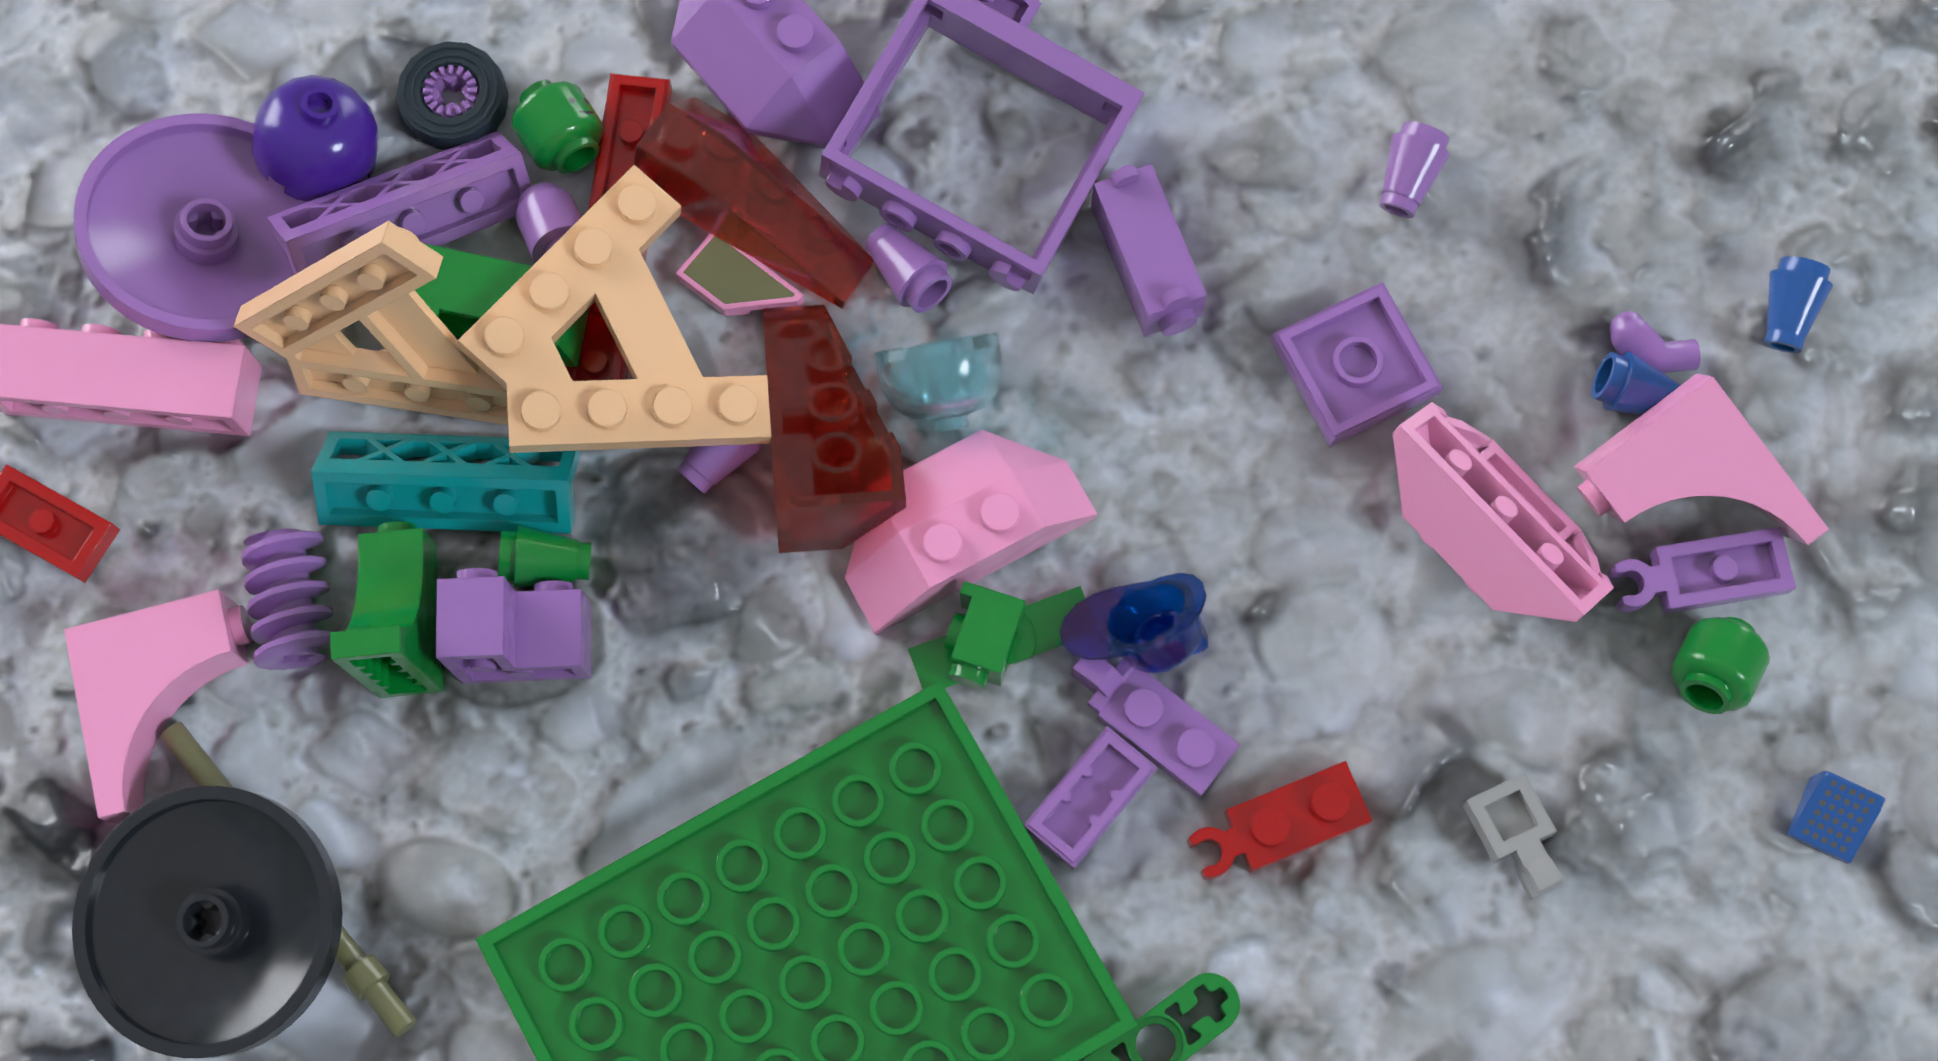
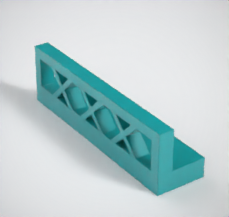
(442, 488)

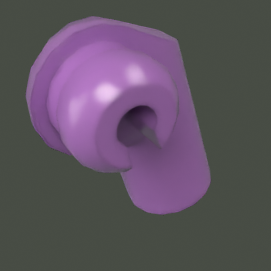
(1635, 335)

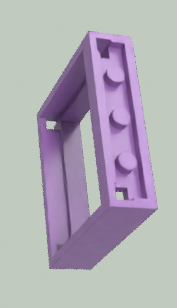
(1025, 56)

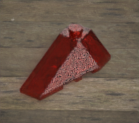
(749, 199)
(830, 449)

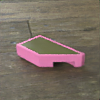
(734, 280)

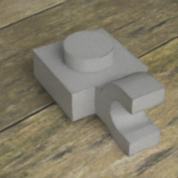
(1514, 824)

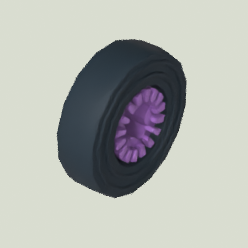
(452, 67)

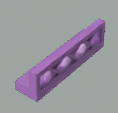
(431, 197)

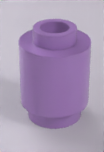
(545, 216)

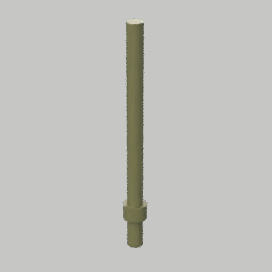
(363, 974)

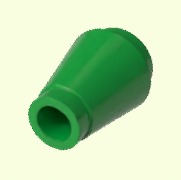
(540, 556)

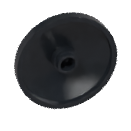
(207, 922)

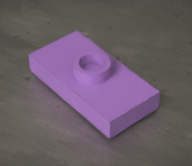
(1090, 797)

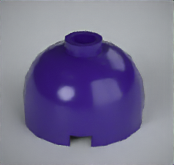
(315, 137)

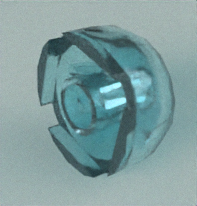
(942, 379)

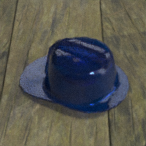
(1145, 622)

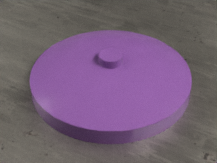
(180, 225)

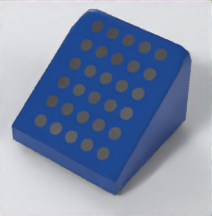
(1835, 815)

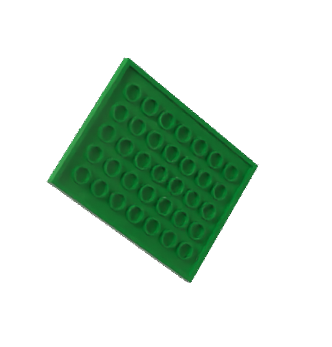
(822, 916)

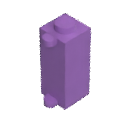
(1148, 250)

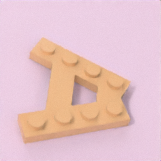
(374, 284)
(668, 396)

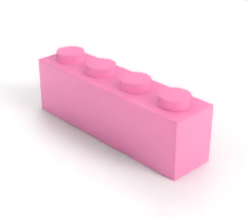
(127, 378)

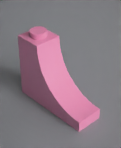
(1691, 448)
(136, 675)

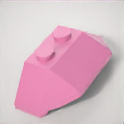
(961, 521)
(1493, 521)

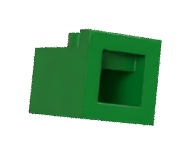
(984, 636)

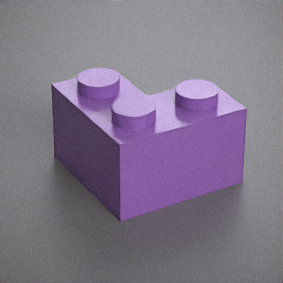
(511, 636)

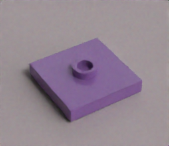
(1356, 364)

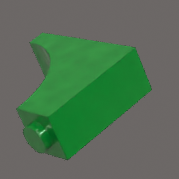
(394, 614)

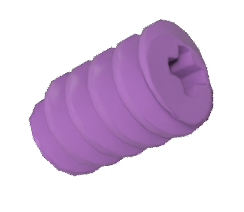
(285, 598)

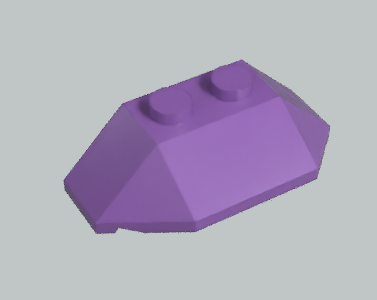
(769, 65)

